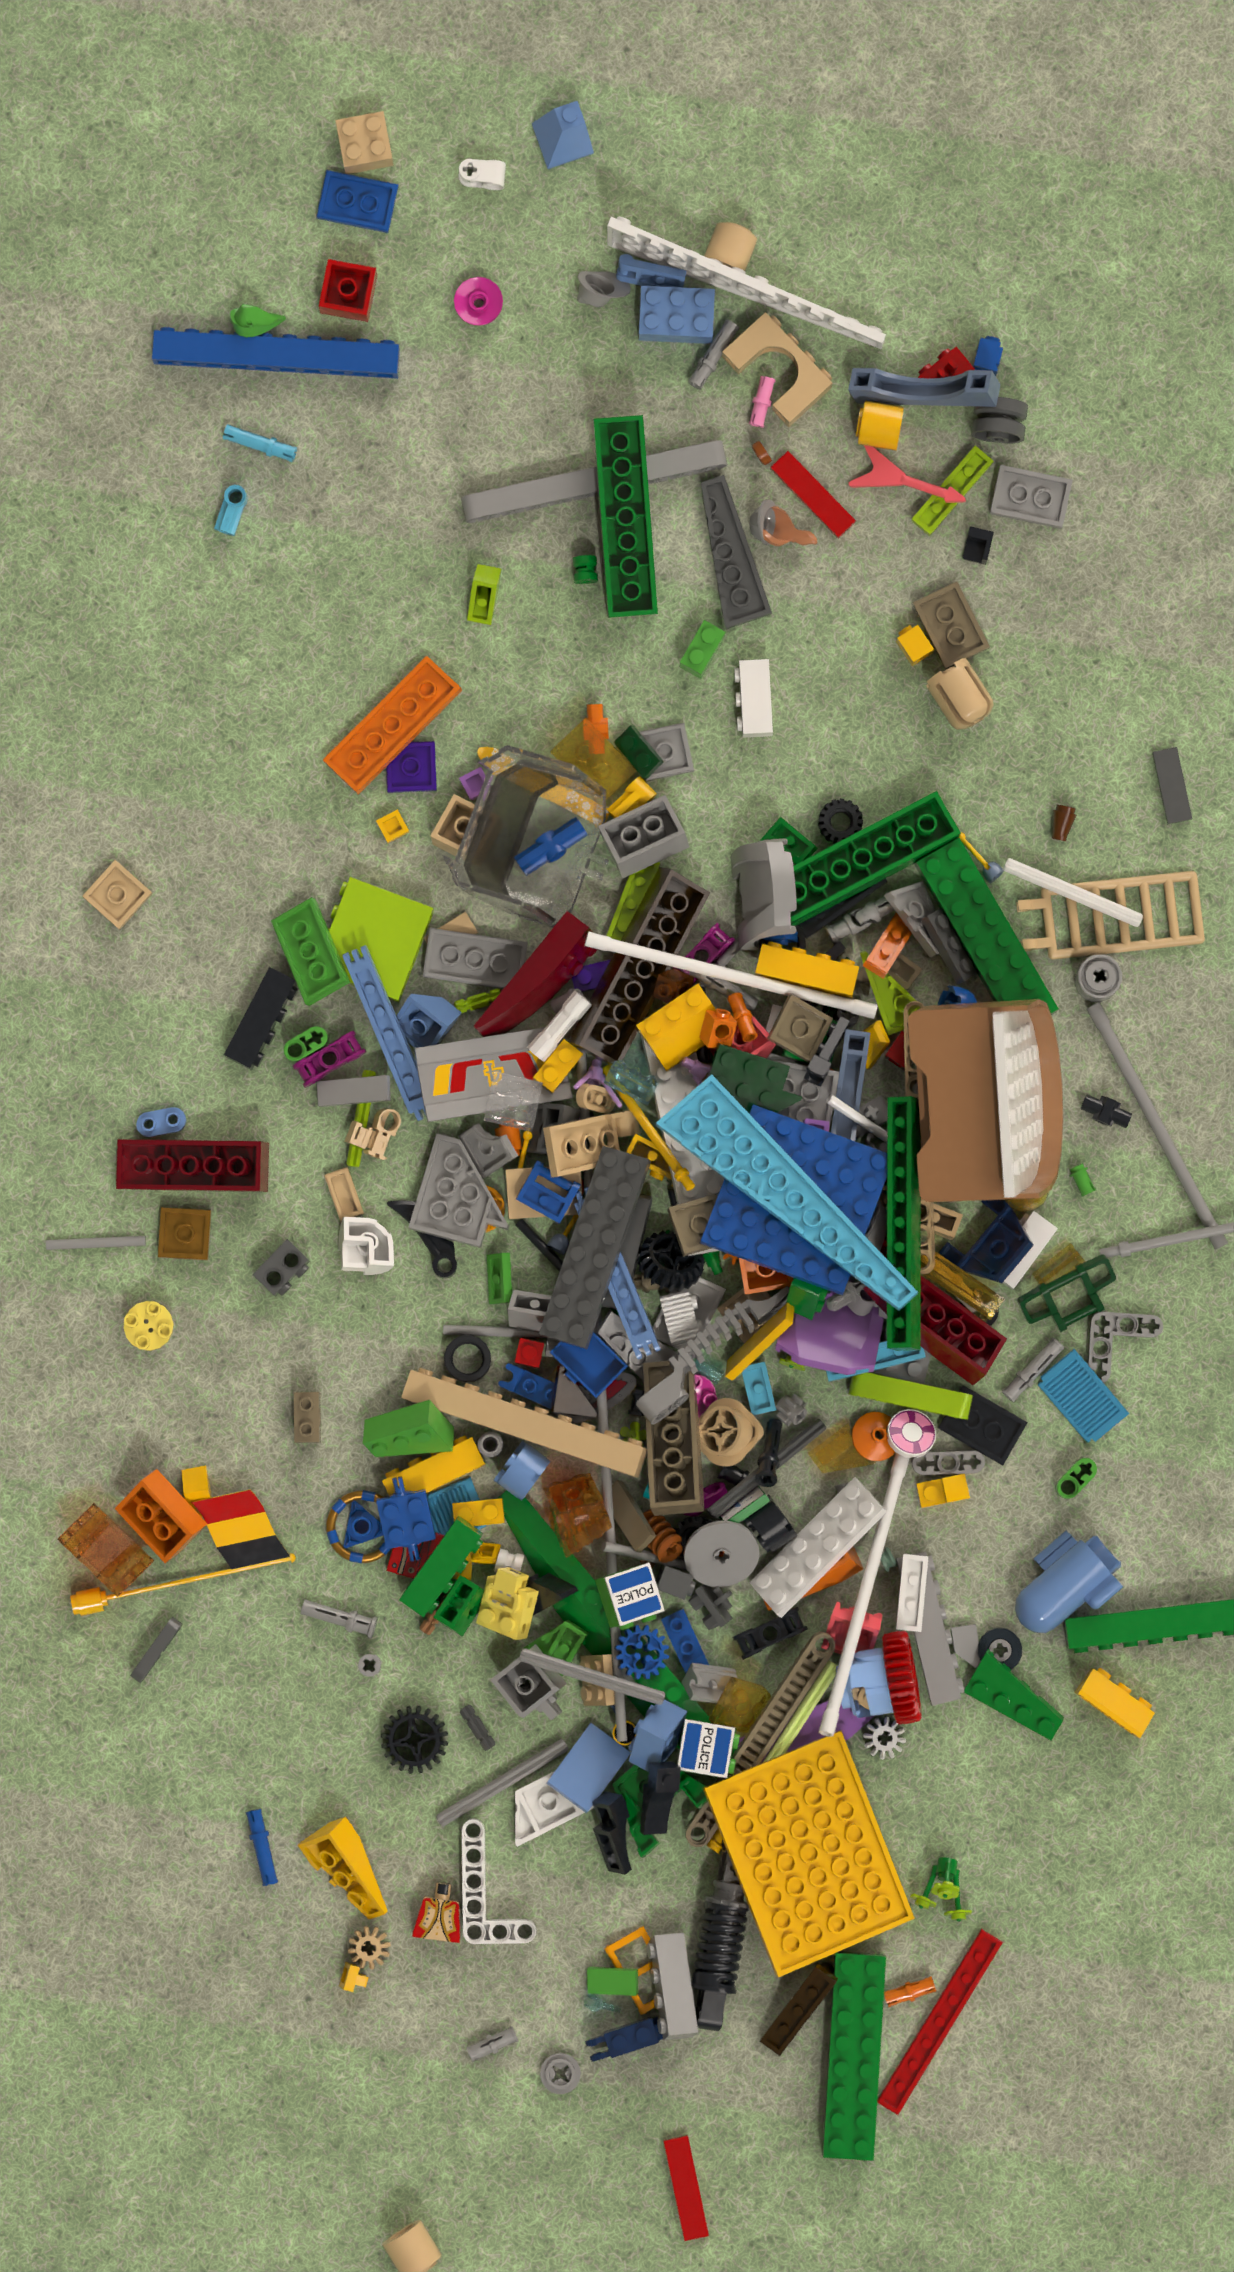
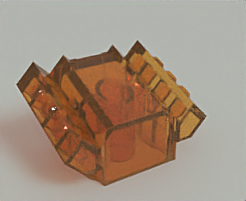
(576, 1512)
(106, 1549)

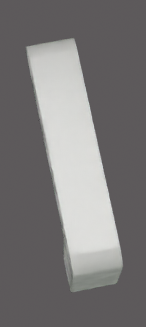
(480, 1894)

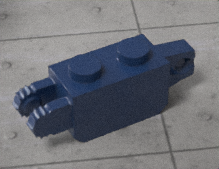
(627, 2038)

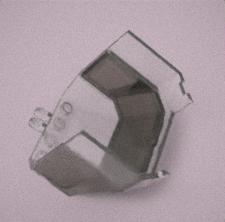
(516, 805)

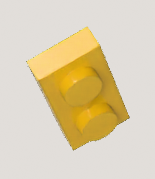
(558, 1066)
(480, 1512)

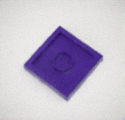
(413, 769)

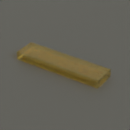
(963, 1286)

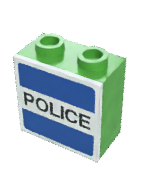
(630, 1596)
(708, 1749)

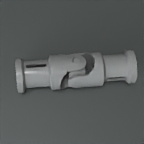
(864, 918)

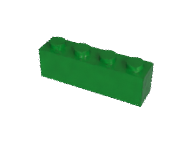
(441, 1566)

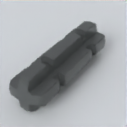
(477, 1727)

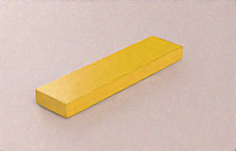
(760, 1341)

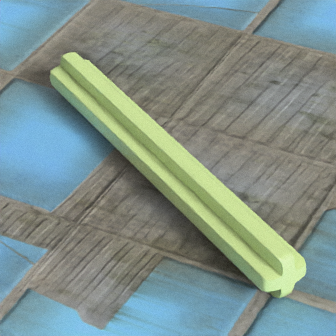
(803, 1711)

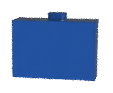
(591, 1367)

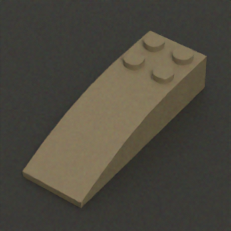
(674, 1450)

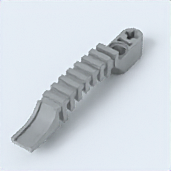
(670, 1392)

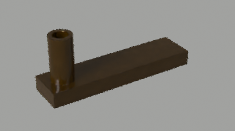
(799, 2008)

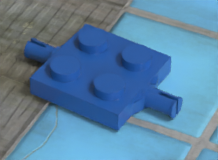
(406, 1518)

